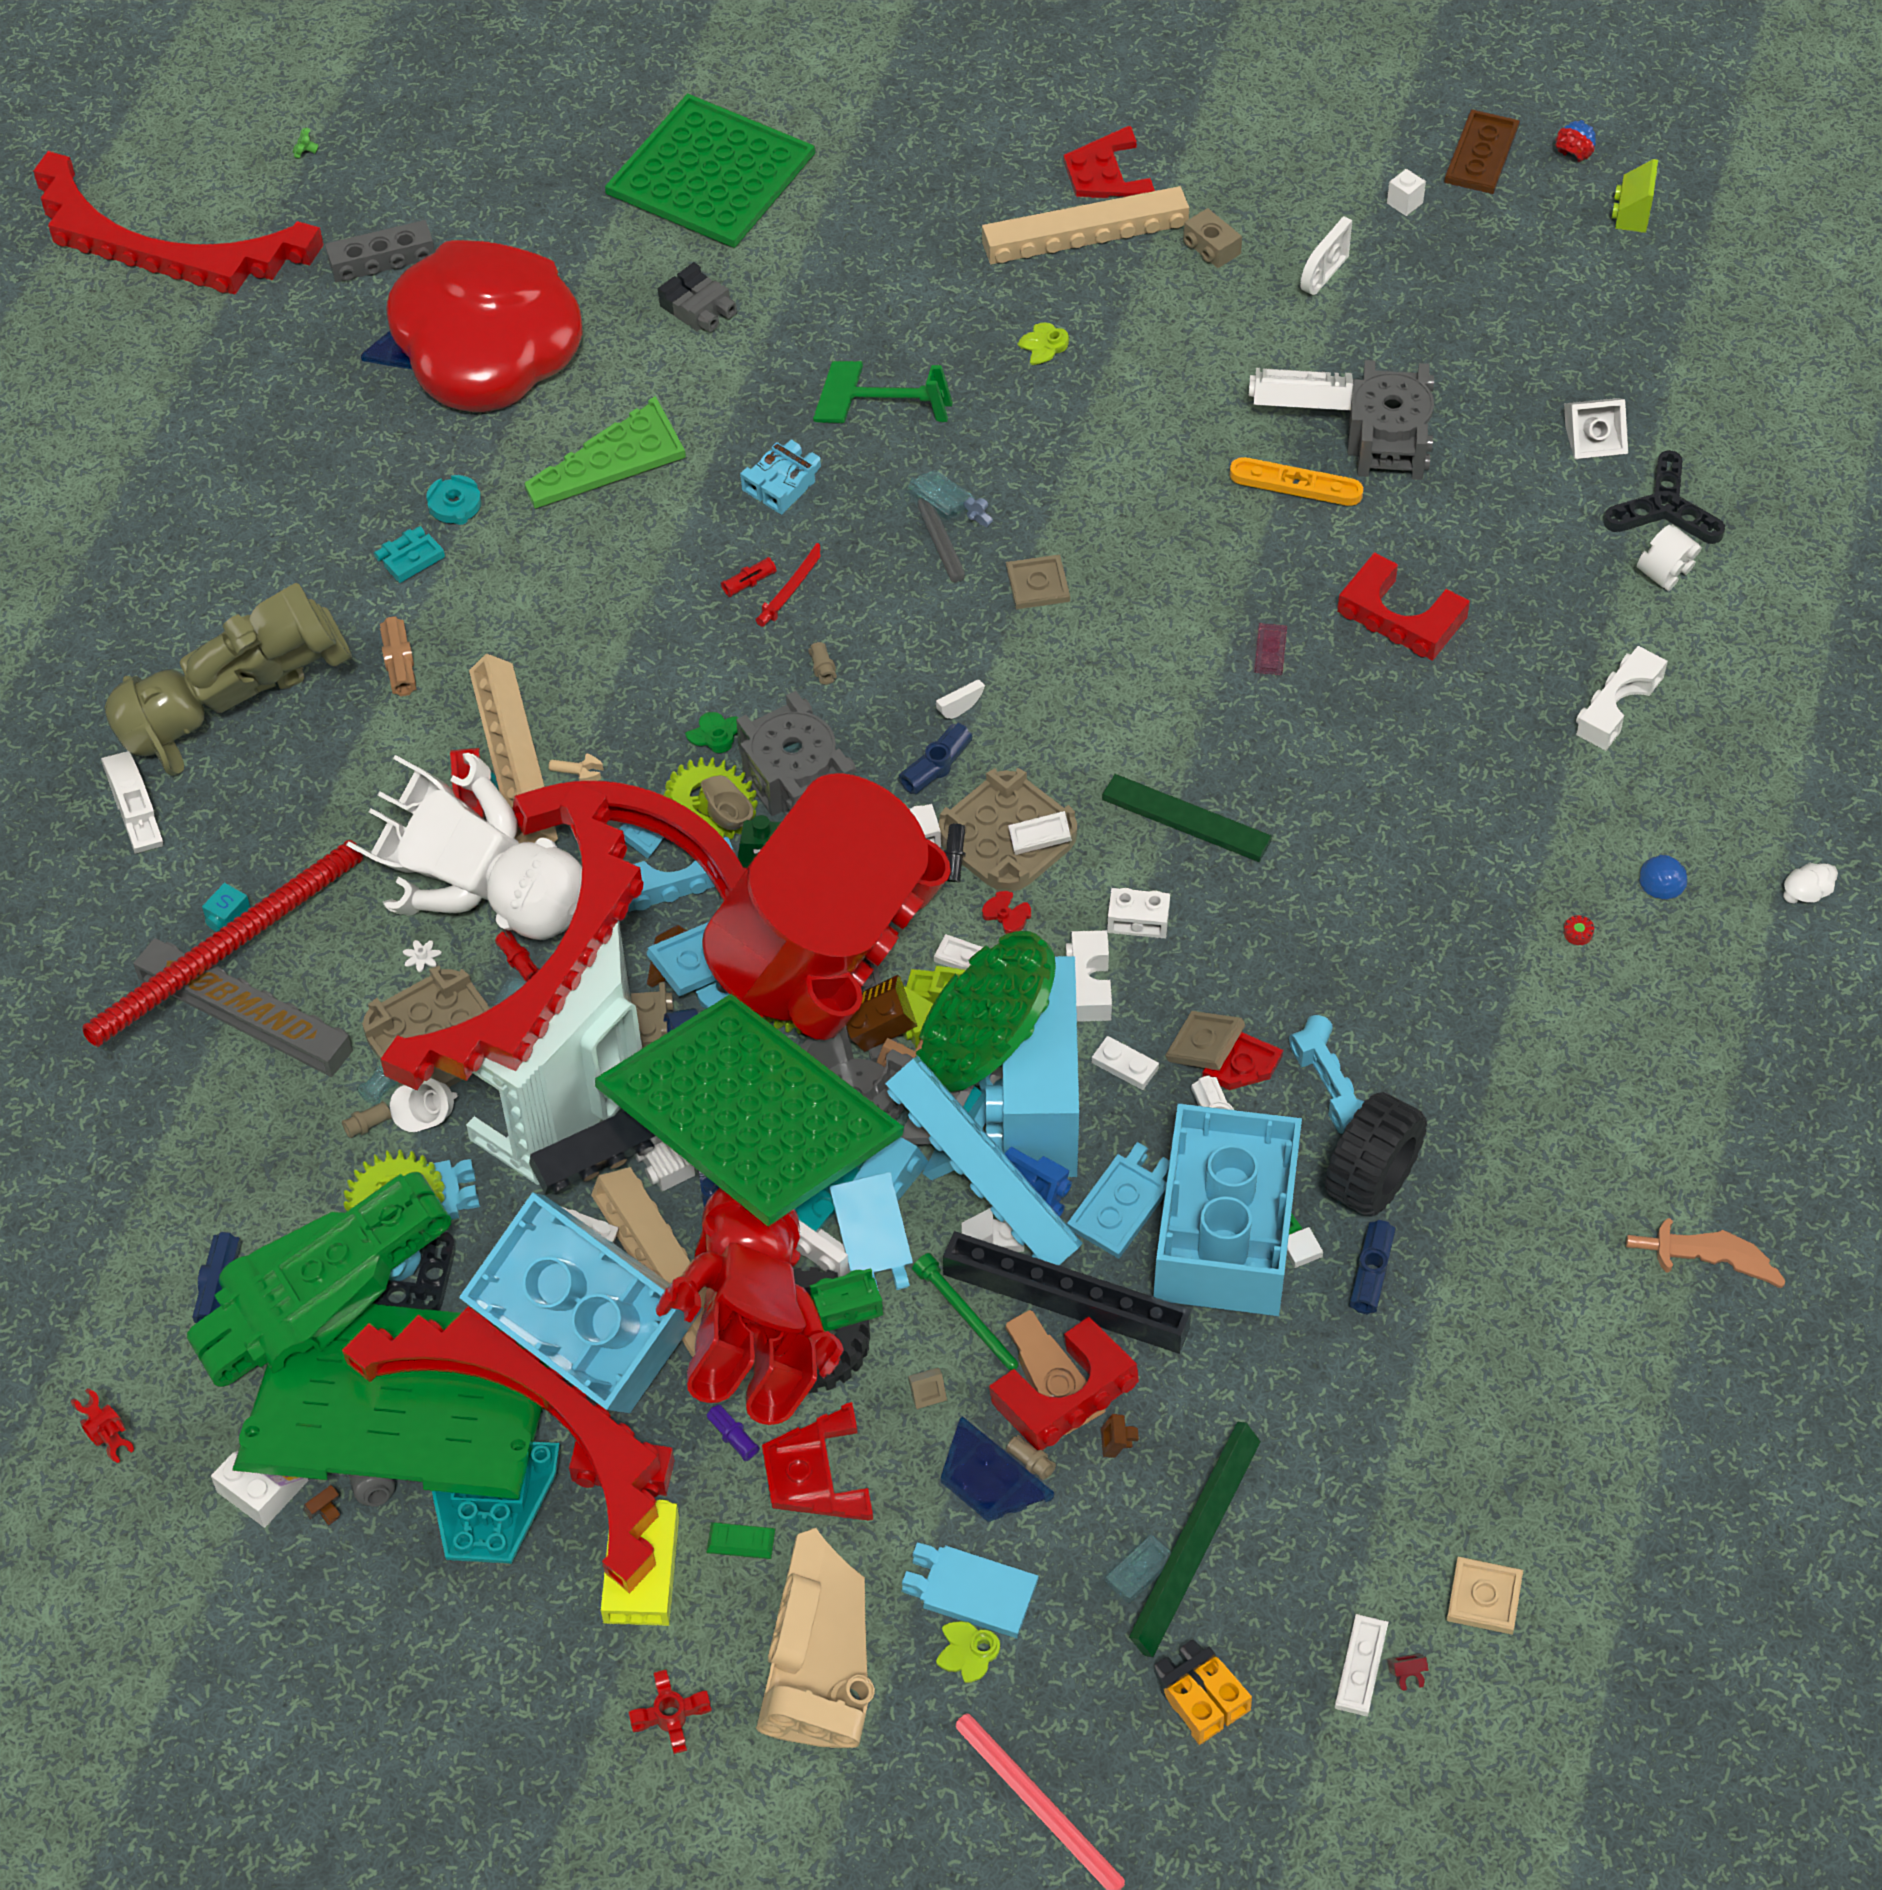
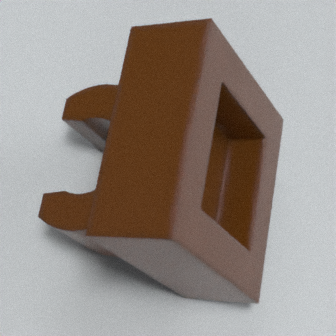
(1117, 1436)
(323, 1505)

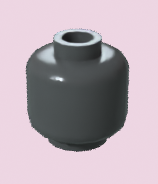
(371, 1490)

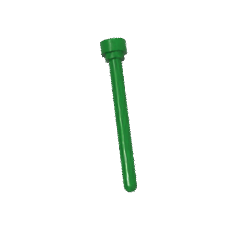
(927, 1268)

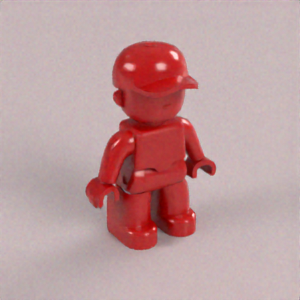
(751, 1313)

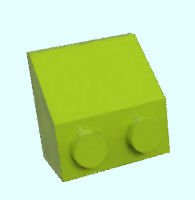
(1635, 198)

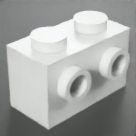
(1138, 912)

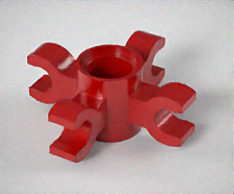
(102, 1425)
(694, 1705)

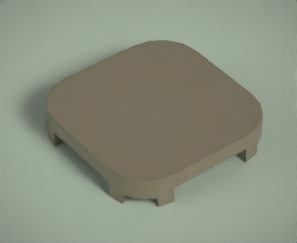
(988, 846)
(423, 1008)

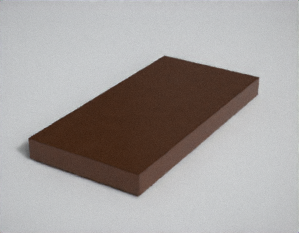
(1482, 151)

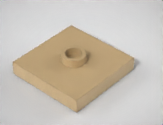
(1485, 1595)

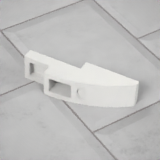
(132, 801)

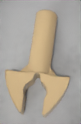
(580, 769)

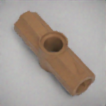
(397, 656)

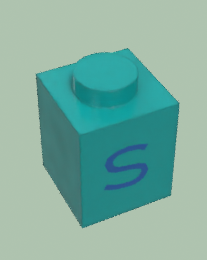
(224, 906)

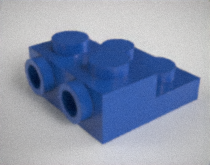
(1044, 1175)

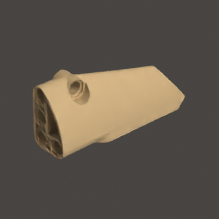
(818, 1651)

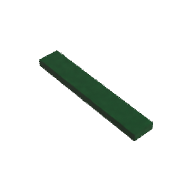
(1187, 817)

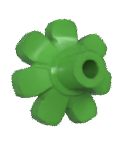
(304, 144)

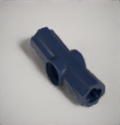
(937, 759)

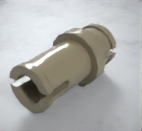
(823, 665)
(363, 1121)
(1035, 1460)

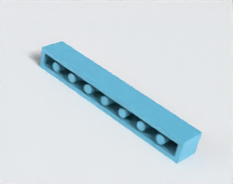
(982, 1162)

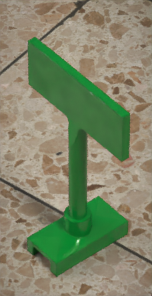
(841, 389)

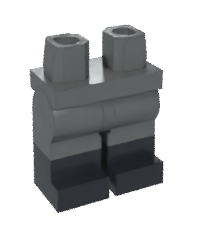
(696, 299)

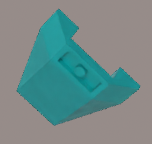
(494, 1527)

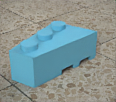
(901, 1160)

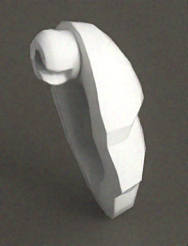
(1810, 883)

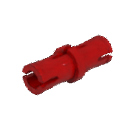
(733, 584)
(516, 955)

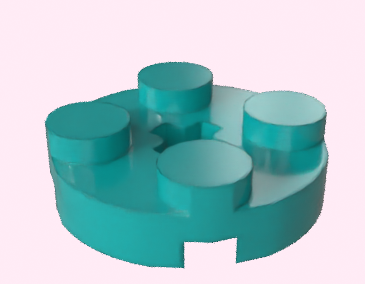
(454, 511)

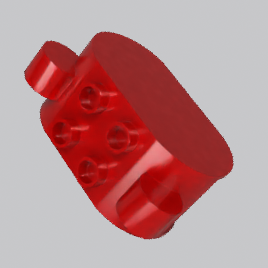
(822, 902)

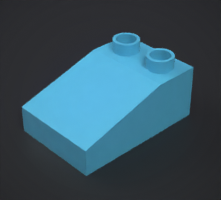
(1040, 1089)
(1227, 1209)
(577, 1304)

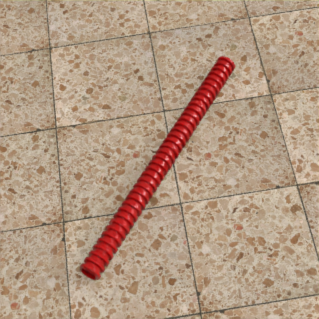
(221, 944)

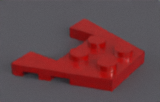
(1095, 169)
(801, 1472)

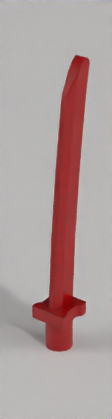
(771, 611)

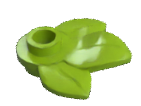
(1044, 342)
(963, 1651)

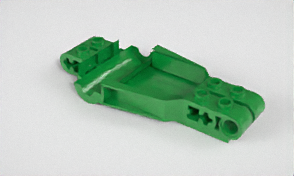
(314, 1280)

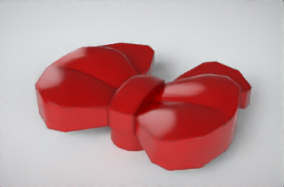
(998, 909)

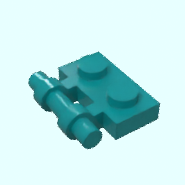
(412, 558)

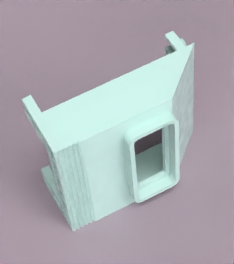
(556, 1087)

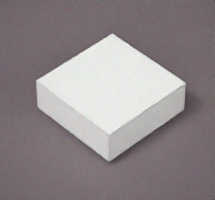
(1303, 1247)

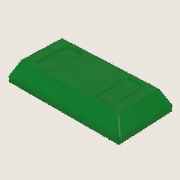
(741, 1540)

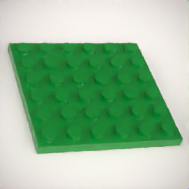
(710, 170)

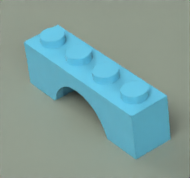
(669, 886)

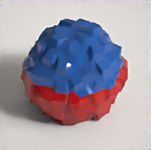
(1577, 139)

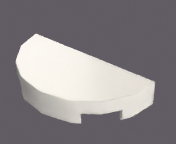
(960, 700)

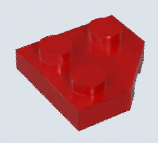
(1247, 1063)

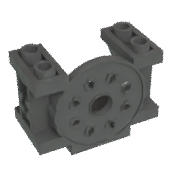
(1391, 420)
(774, 769)
(859, 1073)

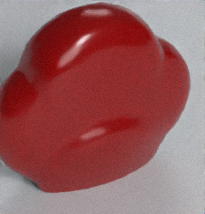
(483, 323)

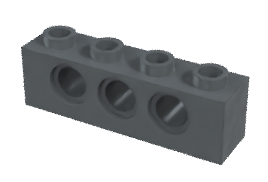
(379, 251)

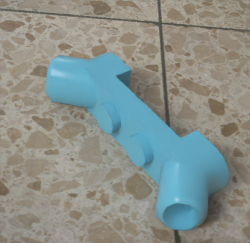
(1311, 1048)

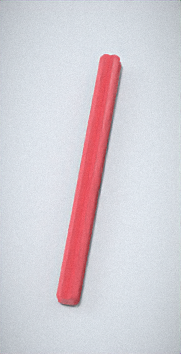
(1039, 1803)

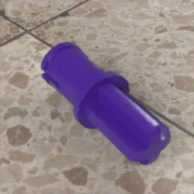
(732, 1432)

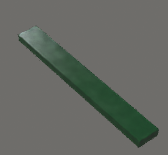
(1194, 1539)

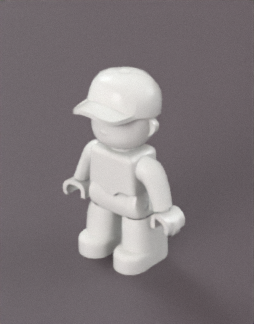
(526, 883)

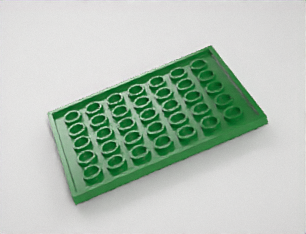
(749, 1108)

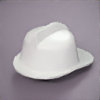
(421, 1108)

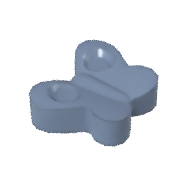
(976, 511)

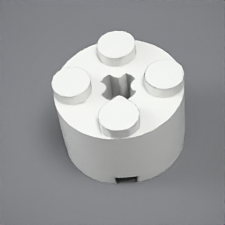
(1669, 556)

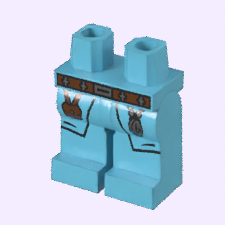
(781, 476)

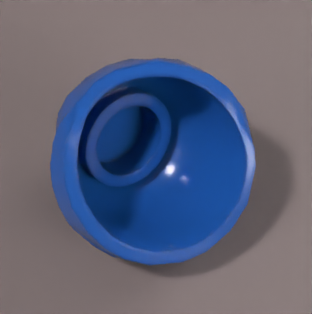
(1663, 877)

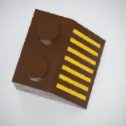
(882, 1014)

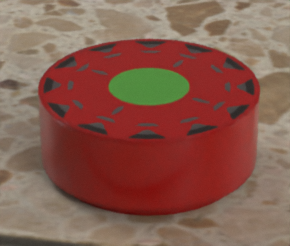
(1578, 930)

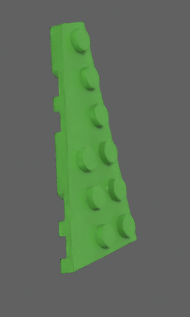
(614, 454)

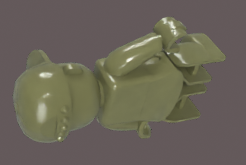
(223, 672)

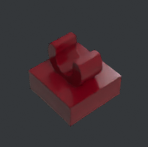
(1408, 1666)

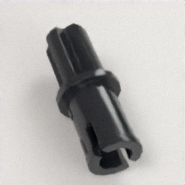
(955, 851)

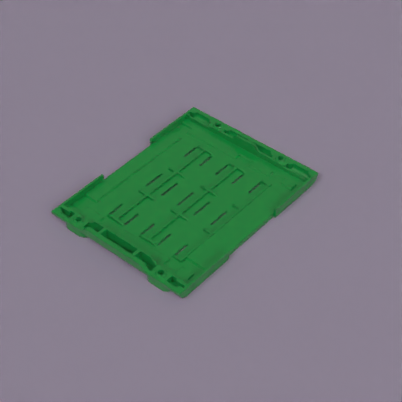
(403, 1425)

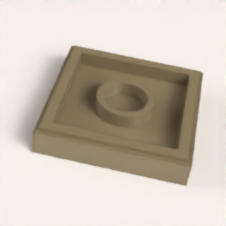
(1037, 581)
(1205, 1040)

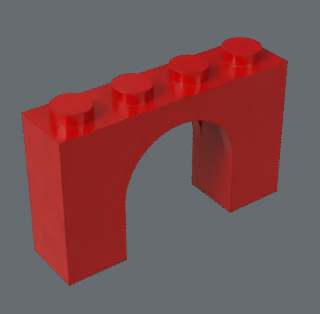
(1422, 633)
(1045, 1418)

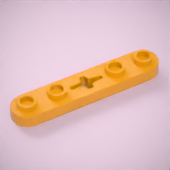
(1281, 478)

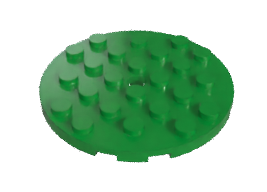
(988, 1010)

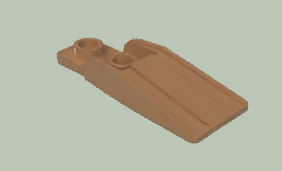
(1044, 1361)

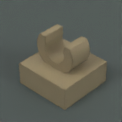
(927, 1388)

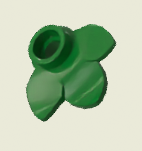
(714, 732)

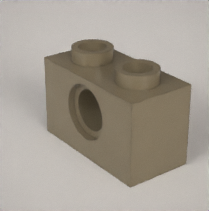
(1212, 238)

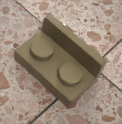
(650, 1013)

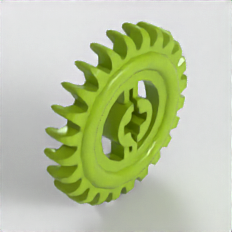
(681, 786)
(385, 1171)

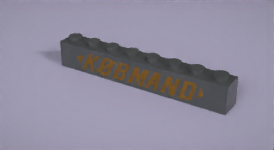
(253, 1011)

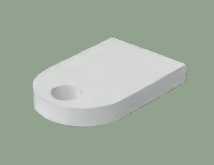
(1327, 257)

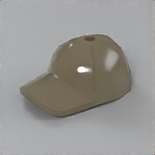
(726, 802)

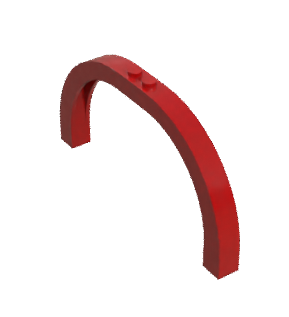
(645, 809)

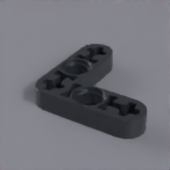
(425, 1286)

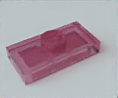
(1270, 649)

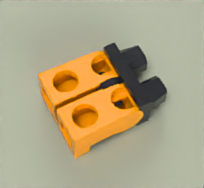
(1202, 1691)

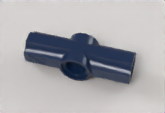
(222, 1251)
(1370, 1281)

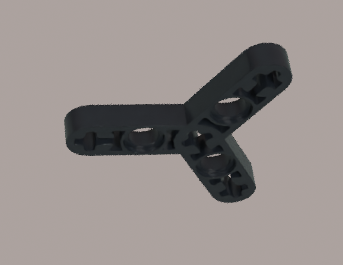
(1657, 511)

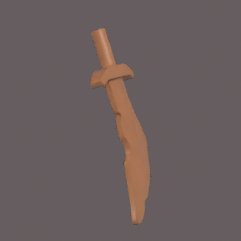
(1710, 1248)

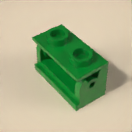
(847, 1299)

